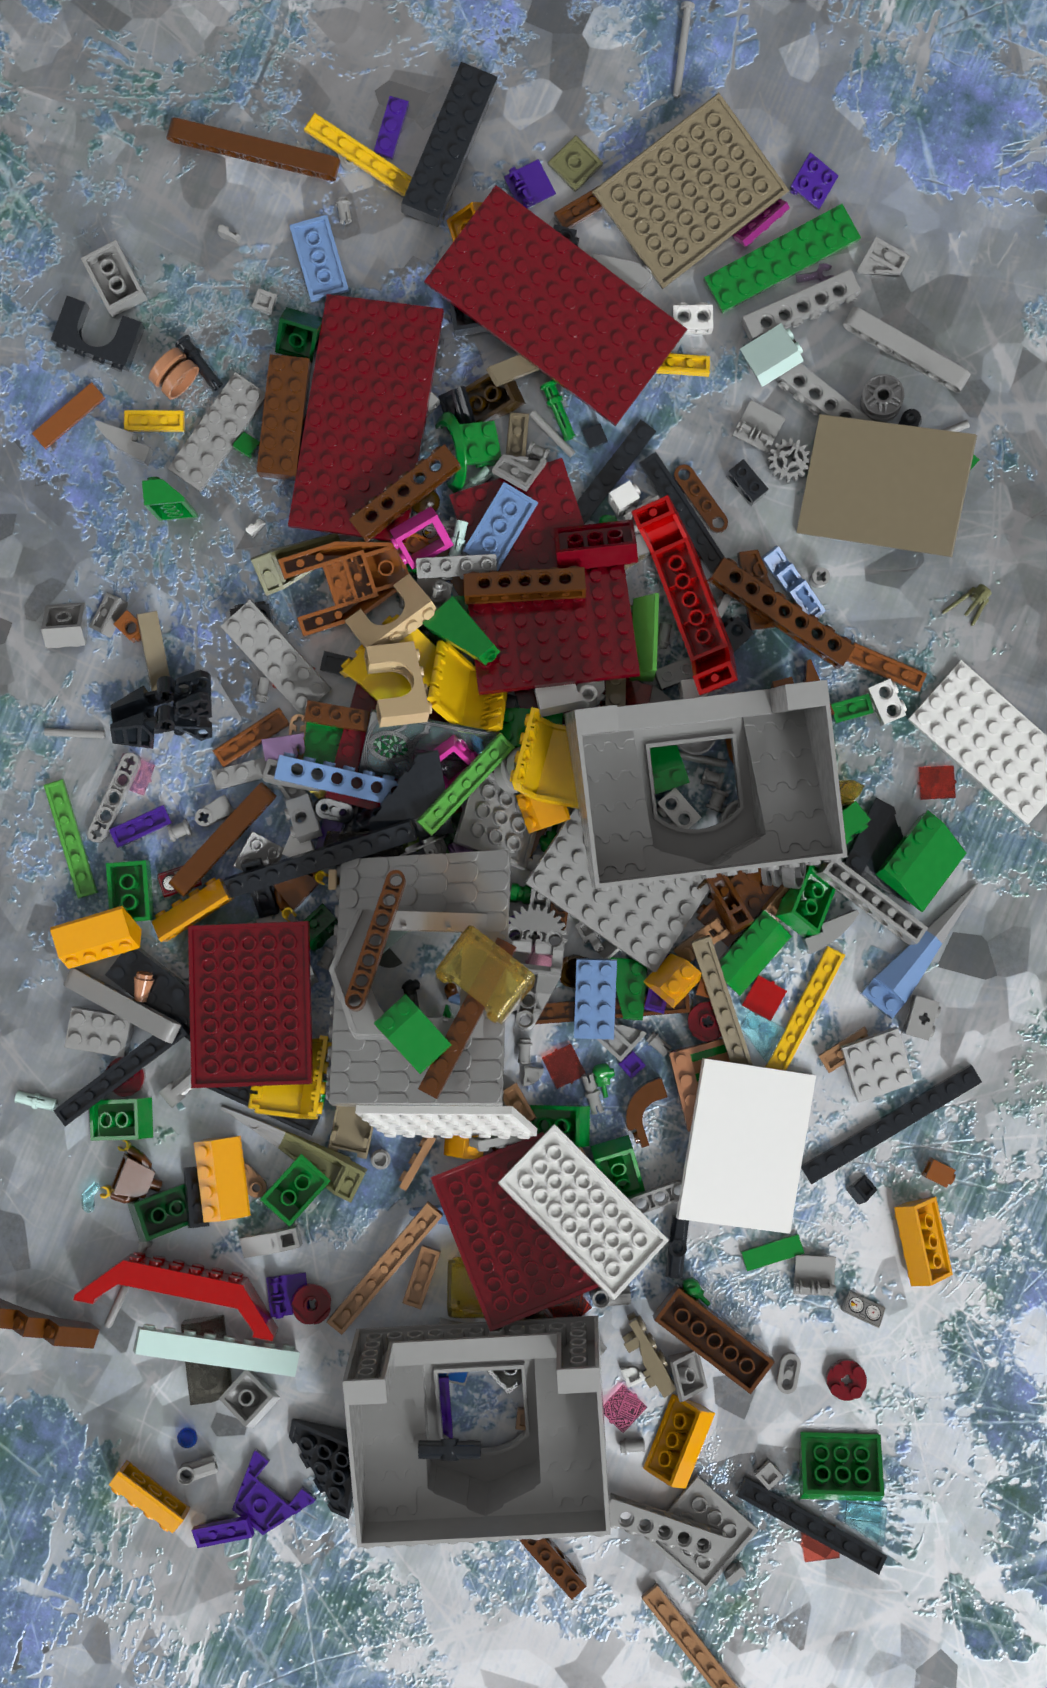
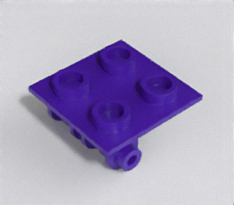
(813, 181)
(529, 184)
(281, 1291)

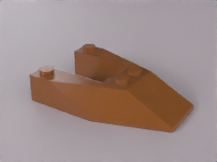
(357, 575)

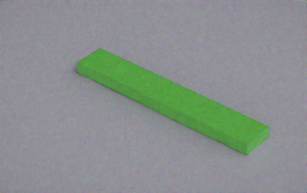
(465, 784)
(70, 838)

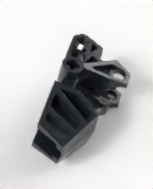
(134, 714)

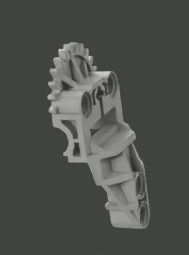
(546, 977)

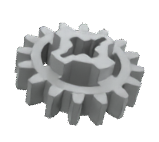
(782, 456)

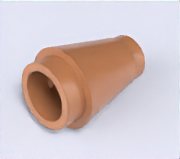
(142, 985)

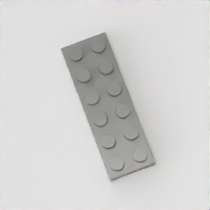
(217, 432)
(275, 656)

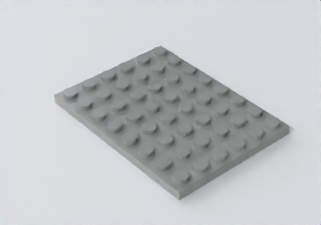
(635, 919)

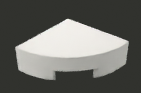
(252, 529)
(632, 1375)

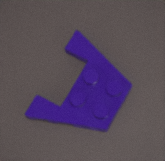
(262, 1503)

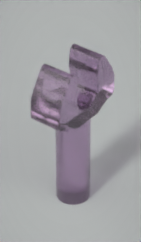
(815, 275)

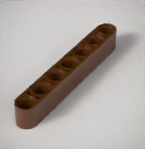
(222, 839)
(375, 930)

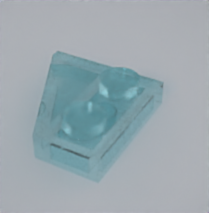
(762, 1033)
(867, 1519)

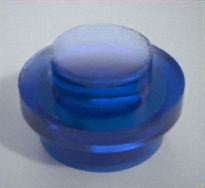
(187, 1437)

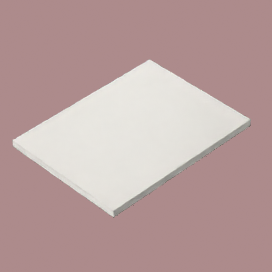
(746, 1146)

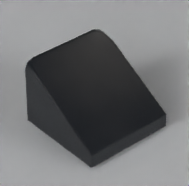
(862, 1190)

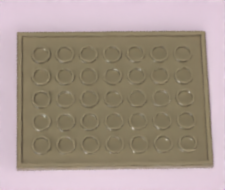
(690, 190)
(886, 484)

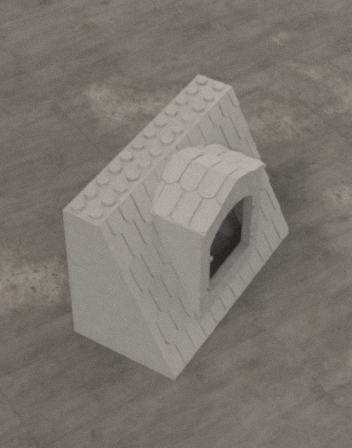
(782, 778)
(439, 896)
(531, 1488)

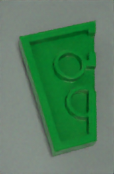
(630, 988)

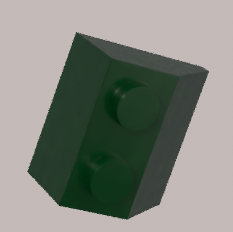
(298, 334)

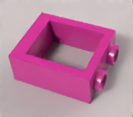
(412, 526)
(460, 748)

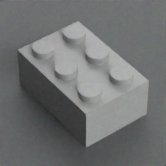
(114, 278)
(98, 1032)

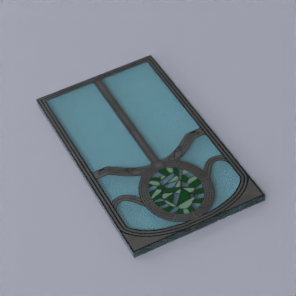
(393, 748)

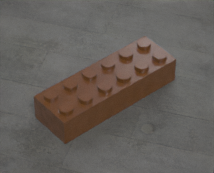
(283, 416)
(713, 1339)

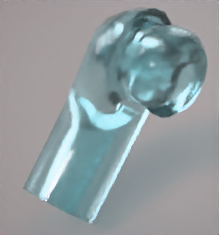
(88, 1199)

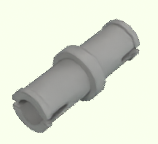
(592, 1093)

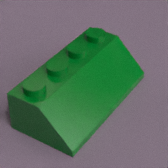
(165, 501)
(752, 951)

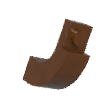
(641, 1098)

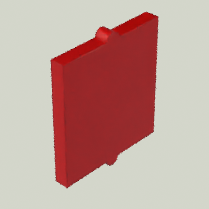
(764, 997)

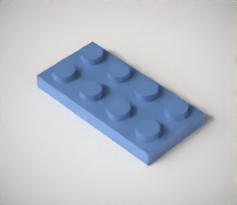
(319, 258)
(501, 524)
(595, 998)

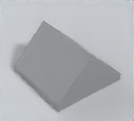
(687, 1374)

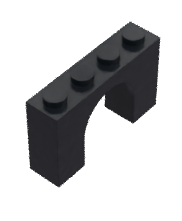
(117, 353)

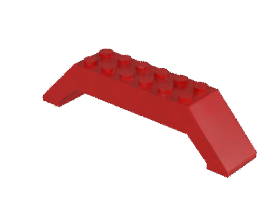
(688, 594)
(186, 1282)

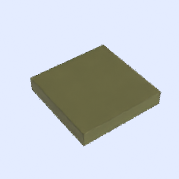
(575, 163)

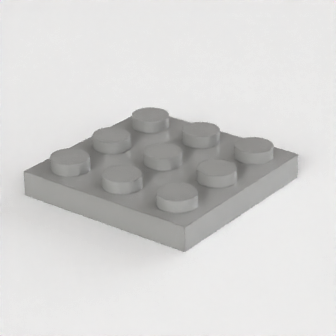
(877, 1064)

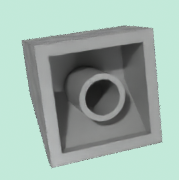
(64, 625)
(249, 1398)

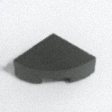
(390, 959)

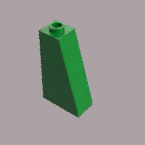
(460, 630)

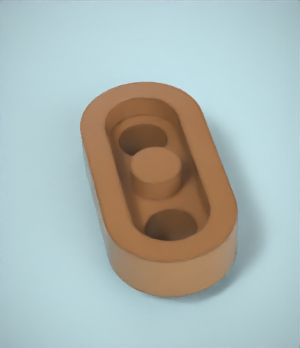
(252, 1178)

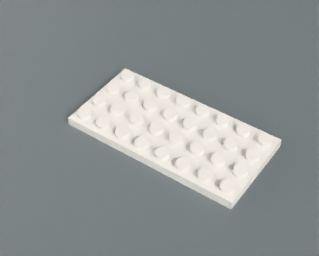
(987, 740)
(447, 1121)
(583, 1212)

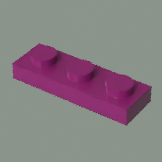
(761, 223)

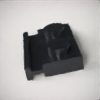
(458, 404)

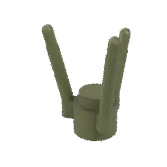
(979, 596)

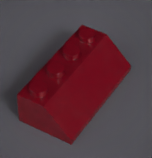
(596, 545)

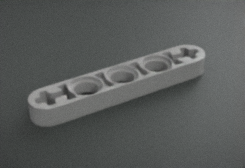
(106, 804)

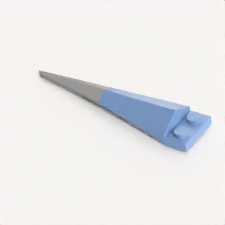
(898, 979)

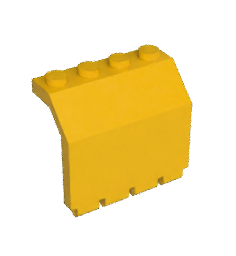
(390, 684)
(456, 695)
(544, 763)
(295, 1100)

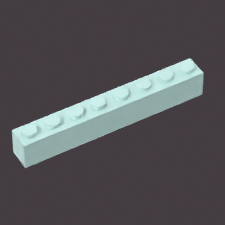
(216, 1351)

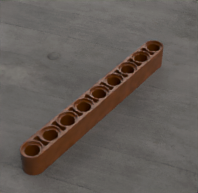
(253, 149)

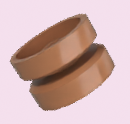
(173, 373)

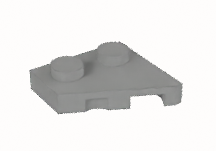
(883, 259)
(518, 470)
(624, 1040)

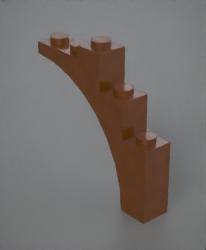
(50, 1328)

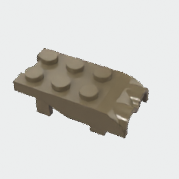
(350, 1132)
(653, 1360)

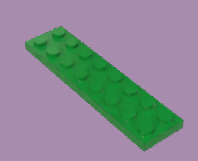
(782, 258)

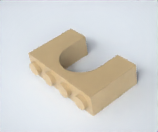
(416, 610)
(401, 659)

